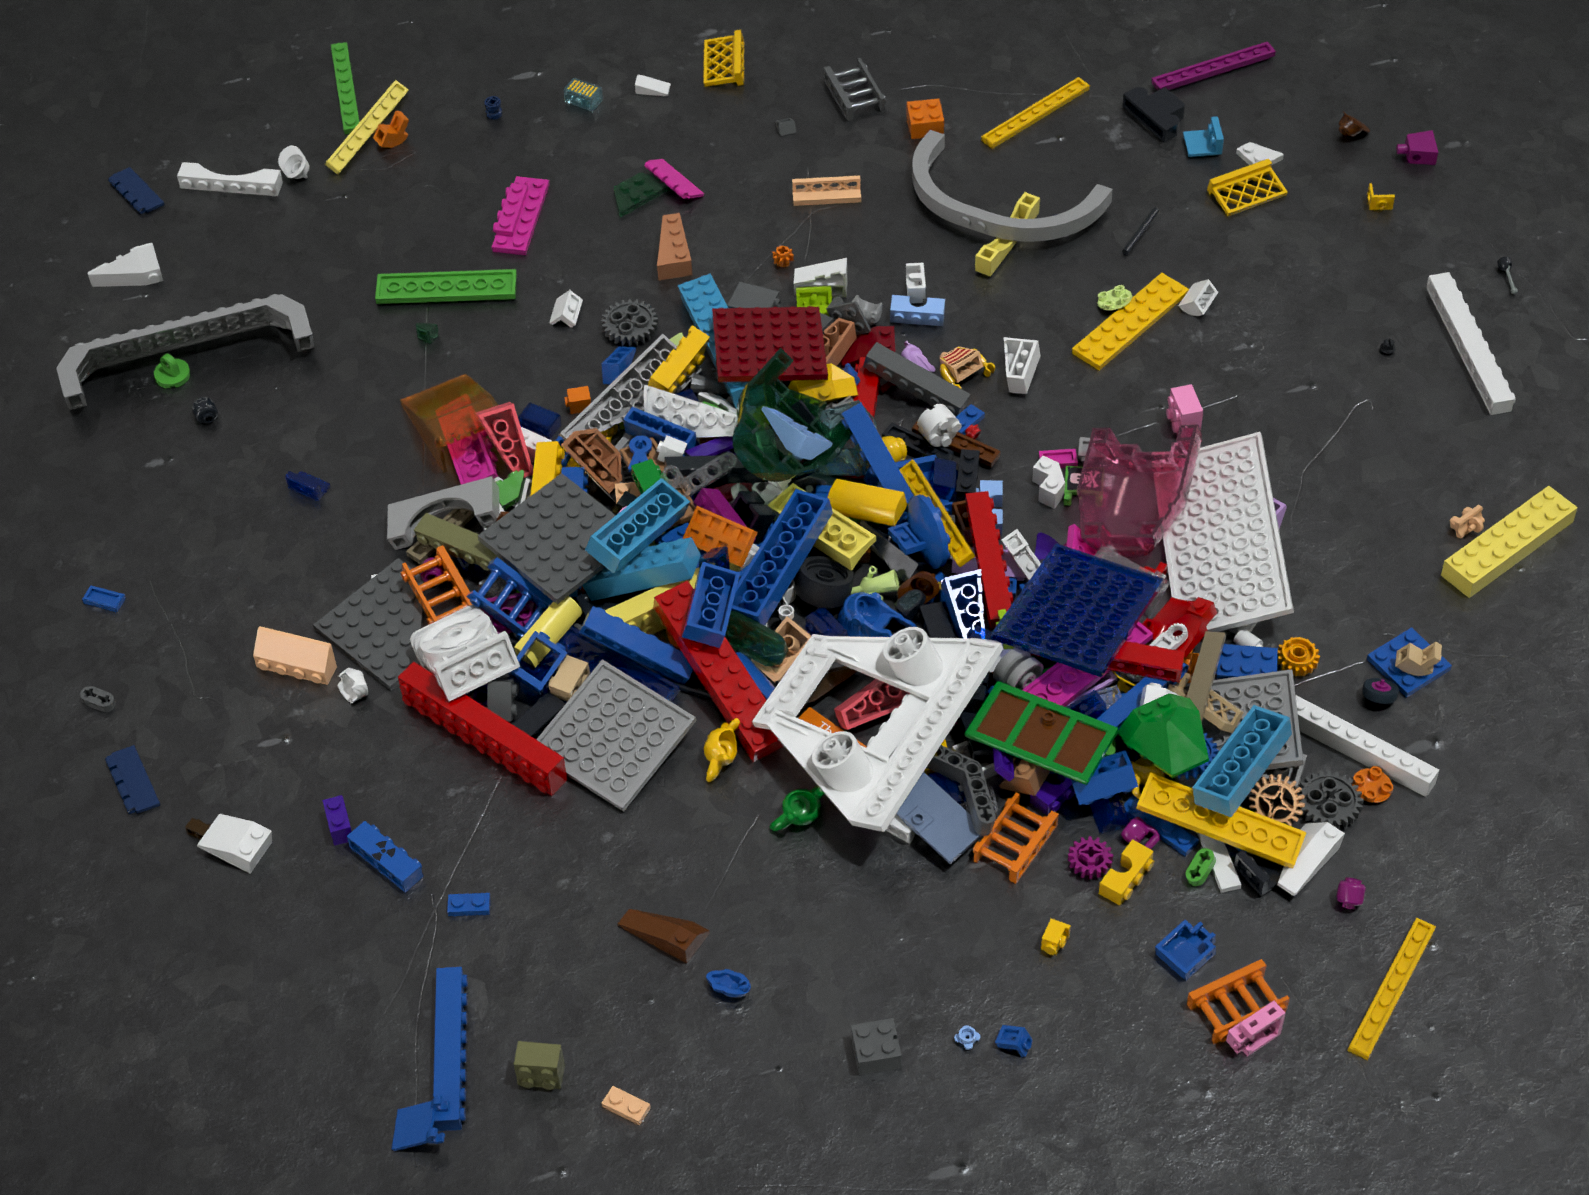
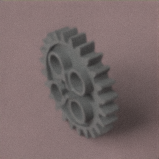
(629, 322)
(1318, 789)

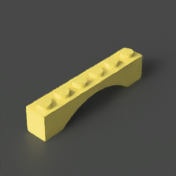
(993, 253)

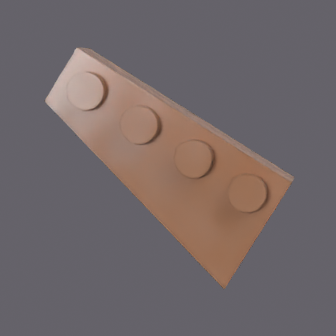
(673, 253)

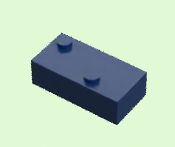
(711, 605)

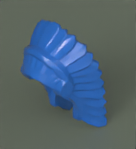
(868, 616)

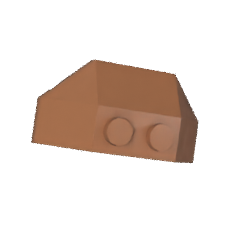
(596, 455)

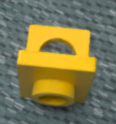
(1379, 202)

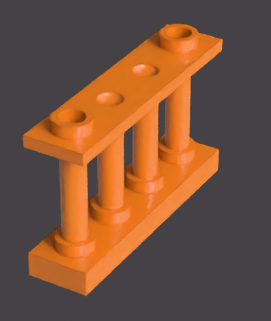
(450, 574)
(1026, 853)
(1234, 981)

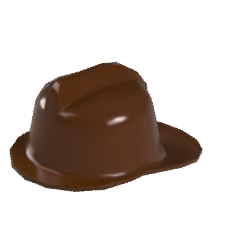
(1351, 126)
(922, 581)

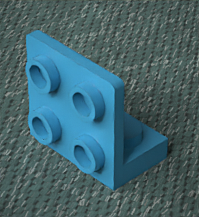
(1205, 141)

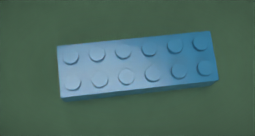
(637, 525)
(649, 569)
(1242, 761)

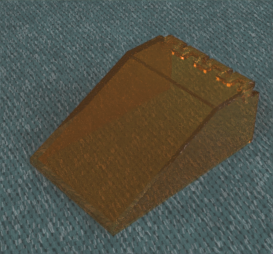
(447, 413)

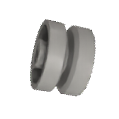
(1017, 669)

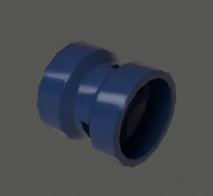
(493, 107)

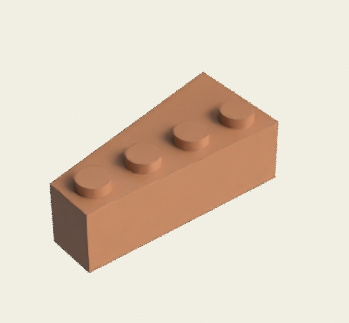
(838, 339)

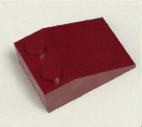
(864, 342)

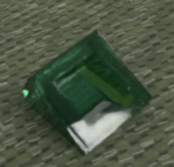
(427, 332)

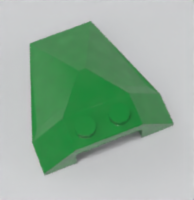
(1167, 734)

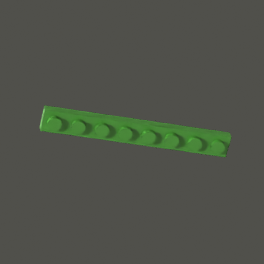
(345, 86)

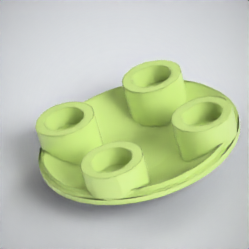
(1114, 298)

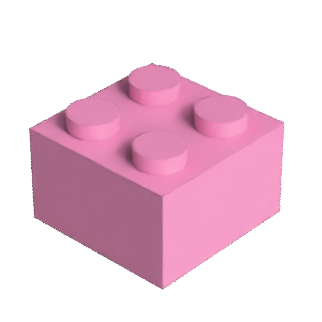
(1184, 407)

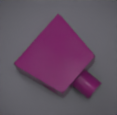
(1419, 148)

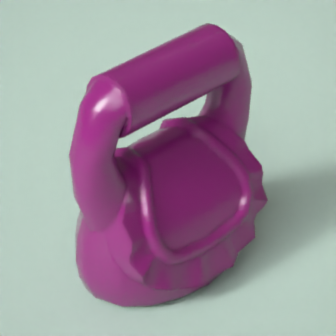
(1137, 830)

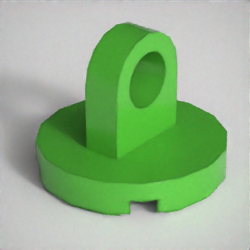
(171, 372)

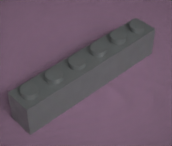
(915, 379)

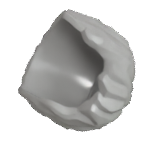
(871, 311)

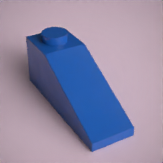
(617, 363)

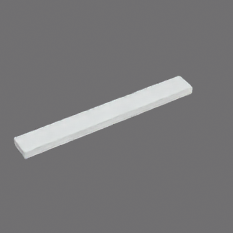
(1223, 869)

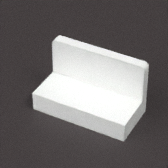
(566, 309)

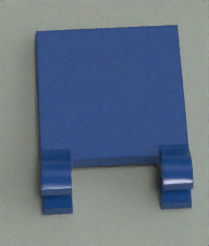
(416, 1123)

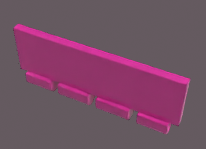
(673, 179)

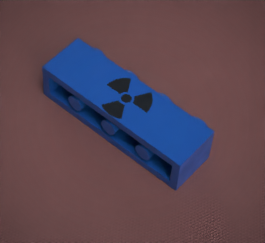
(385, 856)

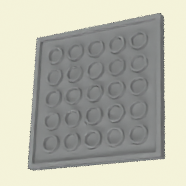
(1266, 690)
(615, 734)

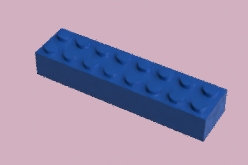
(781, 555)

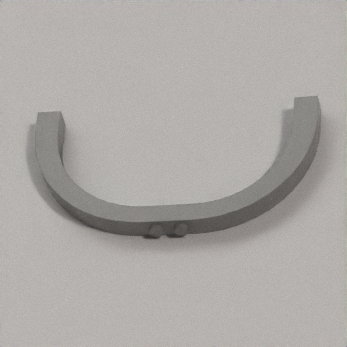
(993, 224)

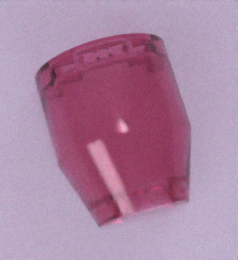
(1132, 494)

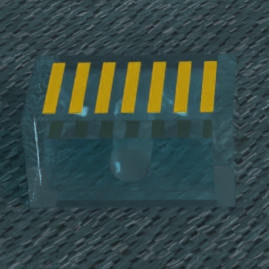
(583, 94)

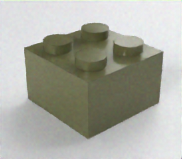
(539, 1065)

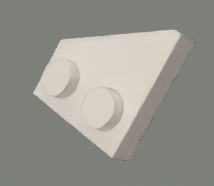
(1254, 153)

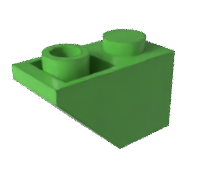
(510, 489)

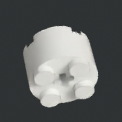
(938, 425)

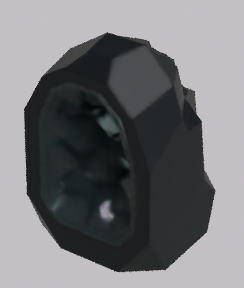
(909, 603)

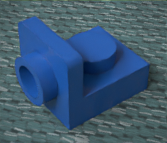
(1014, 1038)

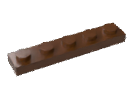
(988, 454)

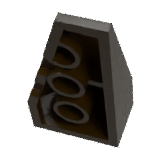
(829, 681)

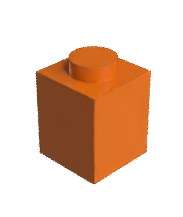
(577, 399)

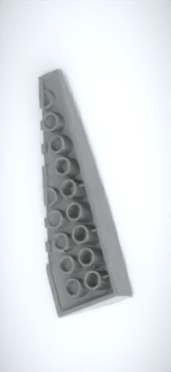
(625, 391)

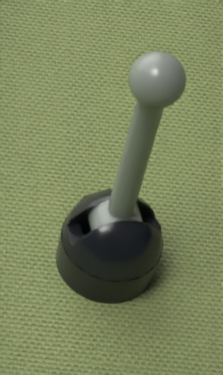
(1505, 265)

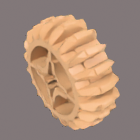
(1268, 798)

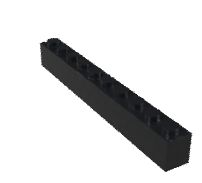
(937, 625)

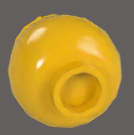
(896, 447)

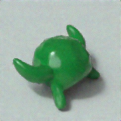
(799, 808)

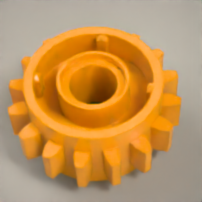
(1298, 655)

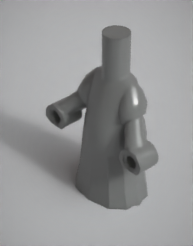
(708, 385)

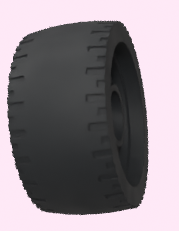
(823, 582)

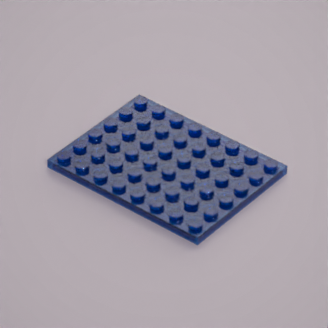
(1077, 609)

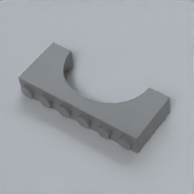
(477, 496)

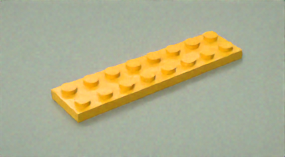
(1130, 321)
(1243, 830)

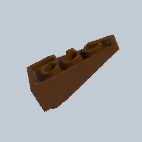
(672, 935)

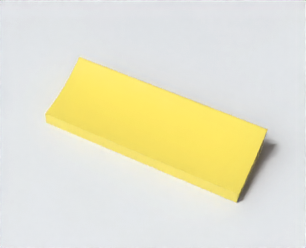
(839, 539)

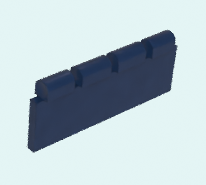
(135, 191)
(132, 780)

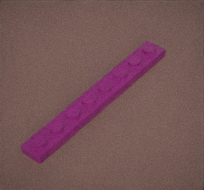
(1214, 66)

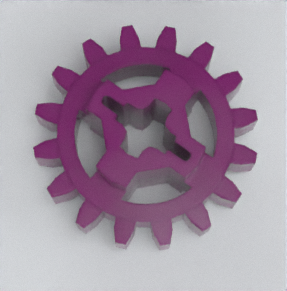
(1090, 857)

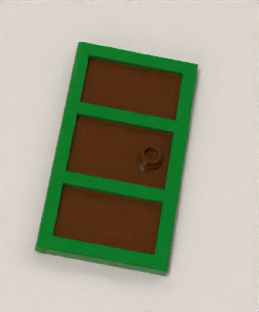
(1042, 732)

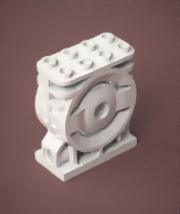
(464, 651)

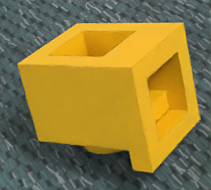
(1055, 936)

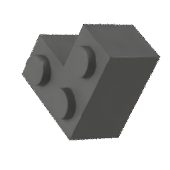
(501, 696)

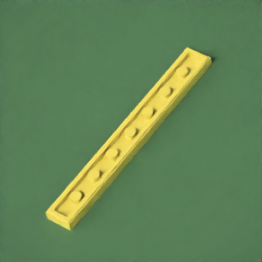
(366, 127)

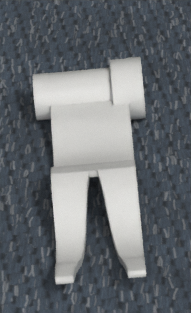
(788, 597)

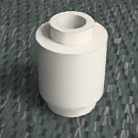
(1247, 639)

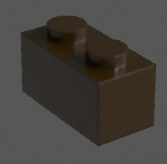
(196, 828)

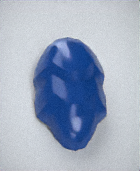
(729, 982)

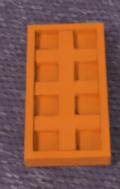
(715, 531)

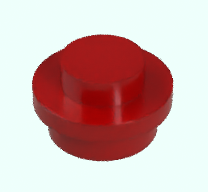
(973, 431)

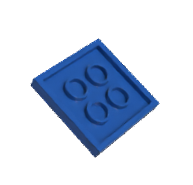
(1385, 659)

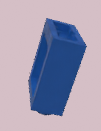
(528, 679)

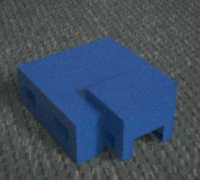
(1187, 948)

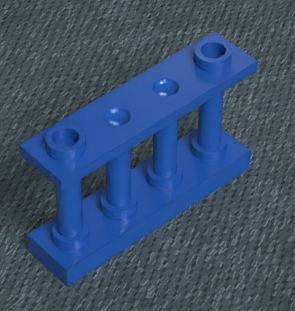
(513, 581)

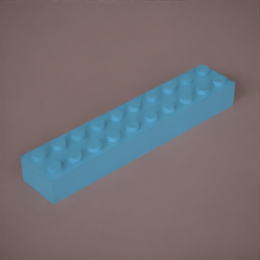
(699, 299)

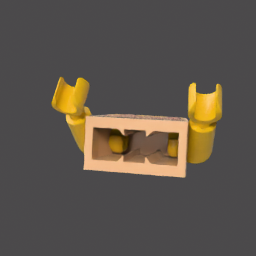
(962, 363)

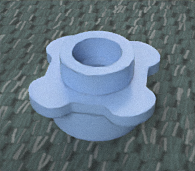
(967, 1031)

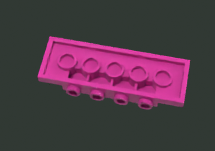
(519, 215)
(473, 457)

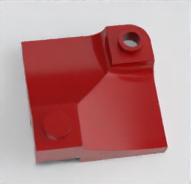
(1192, 614)

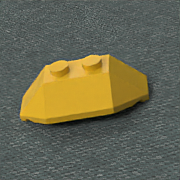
(837, 386)

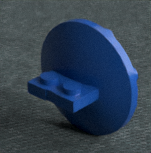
(923, 532)

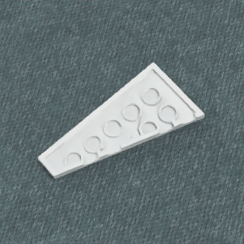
(688, 413)

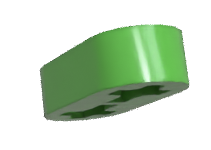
(1198, 866)

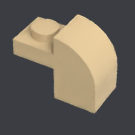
(1418, 661)

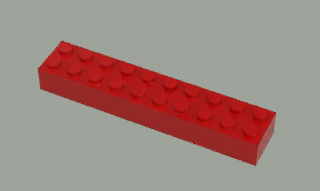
(719, 673)
(484, 730)

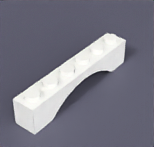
(260, 183)

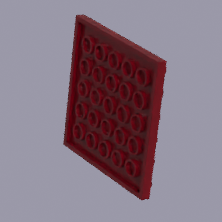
(751, 336)

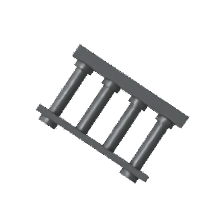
(843, 98)

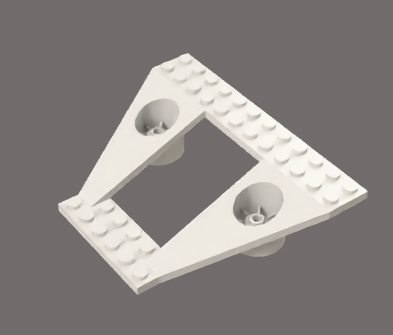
(857, 779)

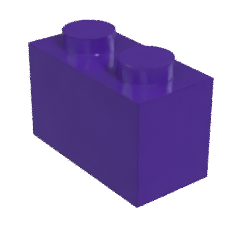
(337, 819)

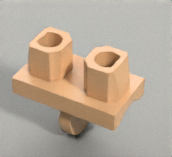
(1470, 521)

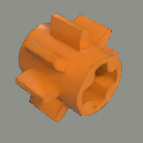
(783, 256)

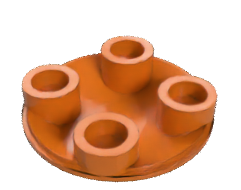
(1373, 784)

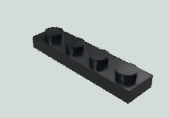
(917, 444)

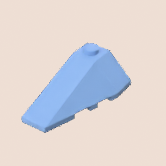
(796, 436)

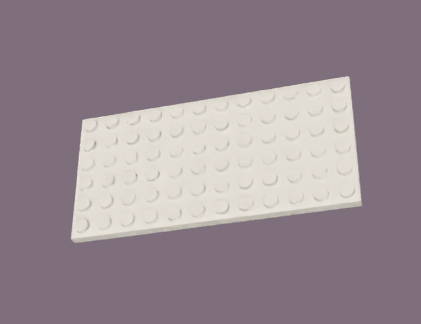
(1230, 538)

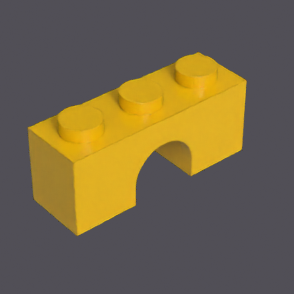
(1118, 885)

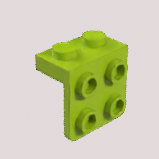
(815, 297)

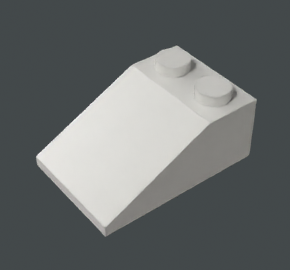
(236, 841)

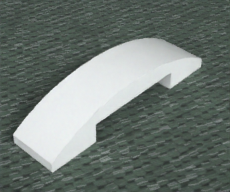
(1021, 553)

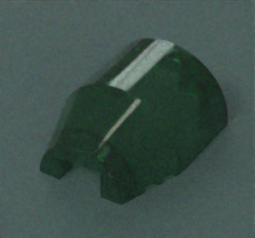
(756, 440)

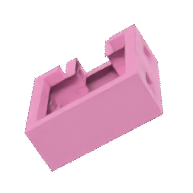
(1253, 1029)

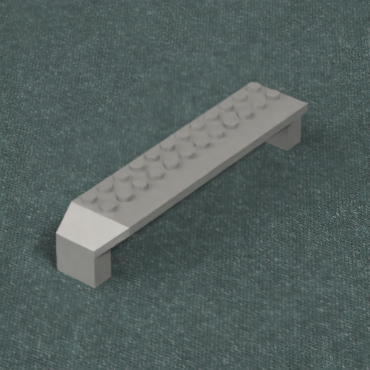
(85, 358)

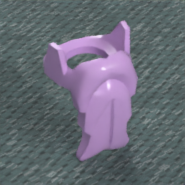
(915, 355)

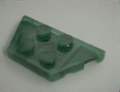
(637, 192)

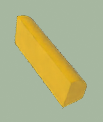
(867, 502)

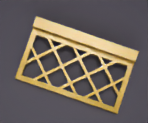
(736, 60)
(1241, 177)

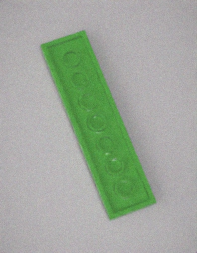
(446, 286)

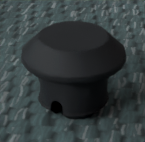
(1388, 346)

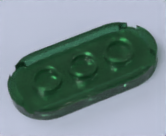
(755, 640)

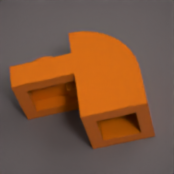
(392, 134)

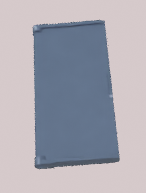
(938, 819)

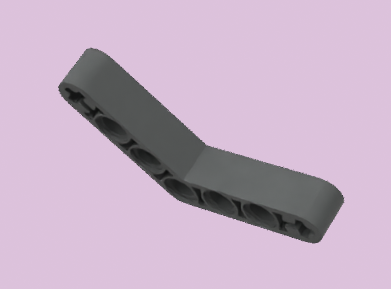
(971, 776)

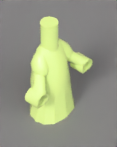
(880, 584)

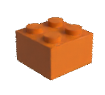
(924, 116)

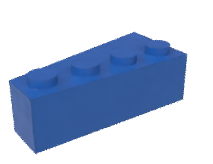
(964, 601)

